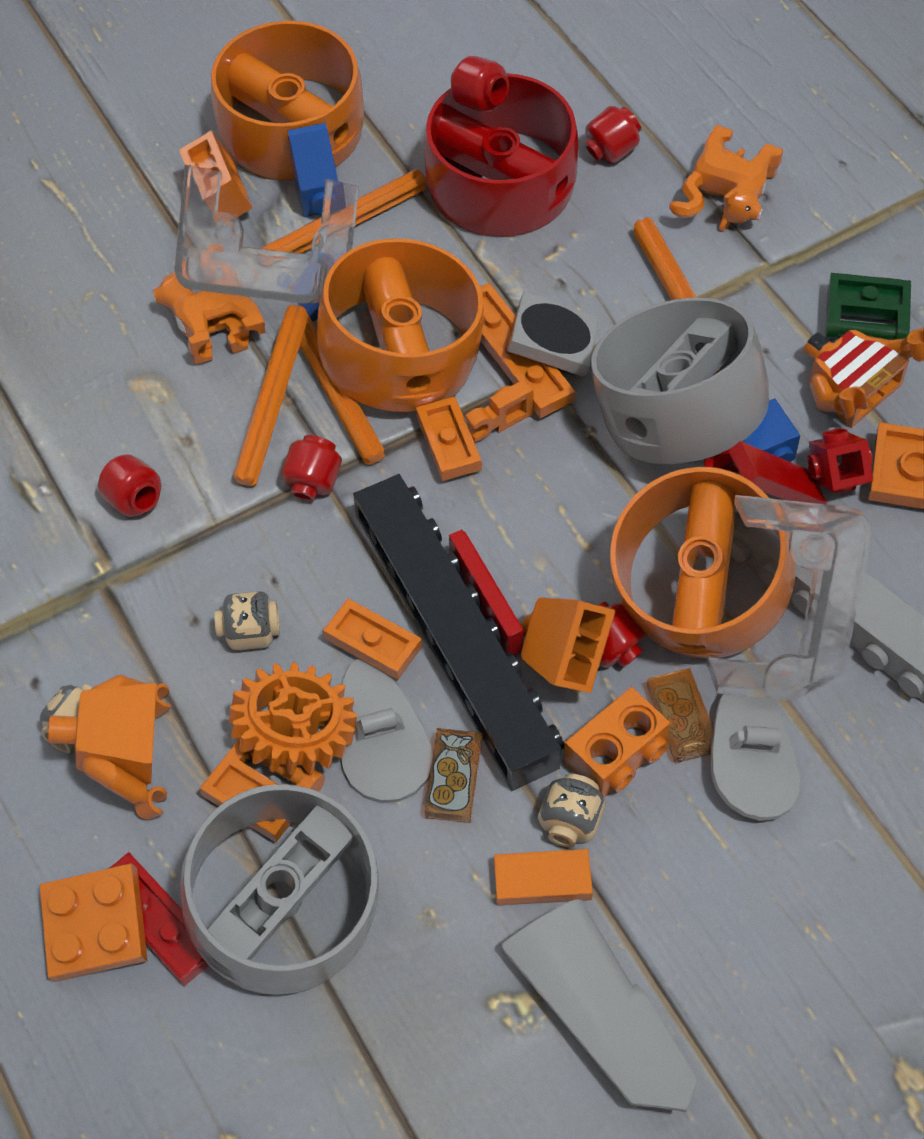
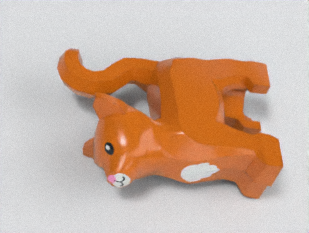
(729, 176)
(207, 313)

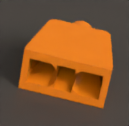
(566, 641)

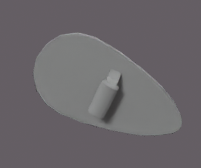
(389, 745)
(753, 758)

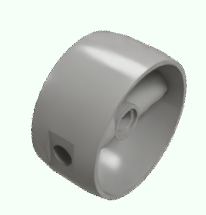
(661, 385)
(301, 862)

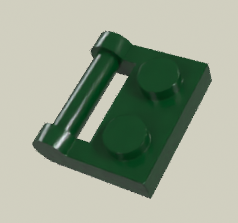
(870, 299)

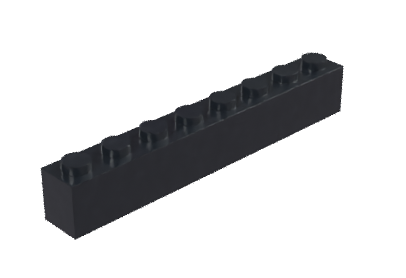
(458, 632)

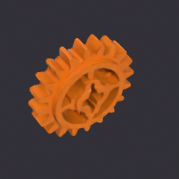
(290, 725)

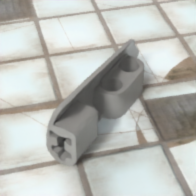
(595, 1000)

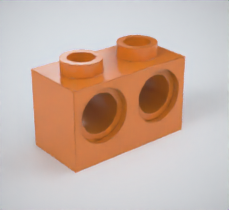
(211, 154)
(608, 737)

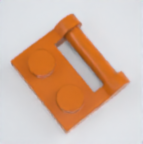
(234, 777)

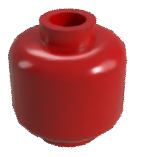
(479, 84)
(612, 134)
(311, 467)
(129, 485)
(622, 638)

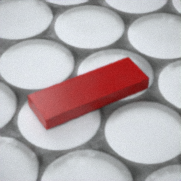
(775, 474)
(491, 598)
(165, 927)

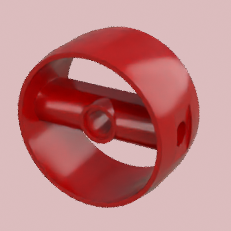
(522, 184)

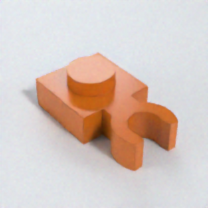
(506, 409)

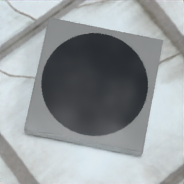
(553, 334)

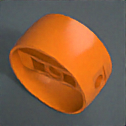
(268, 73)
(392, 280)
(700, 594)

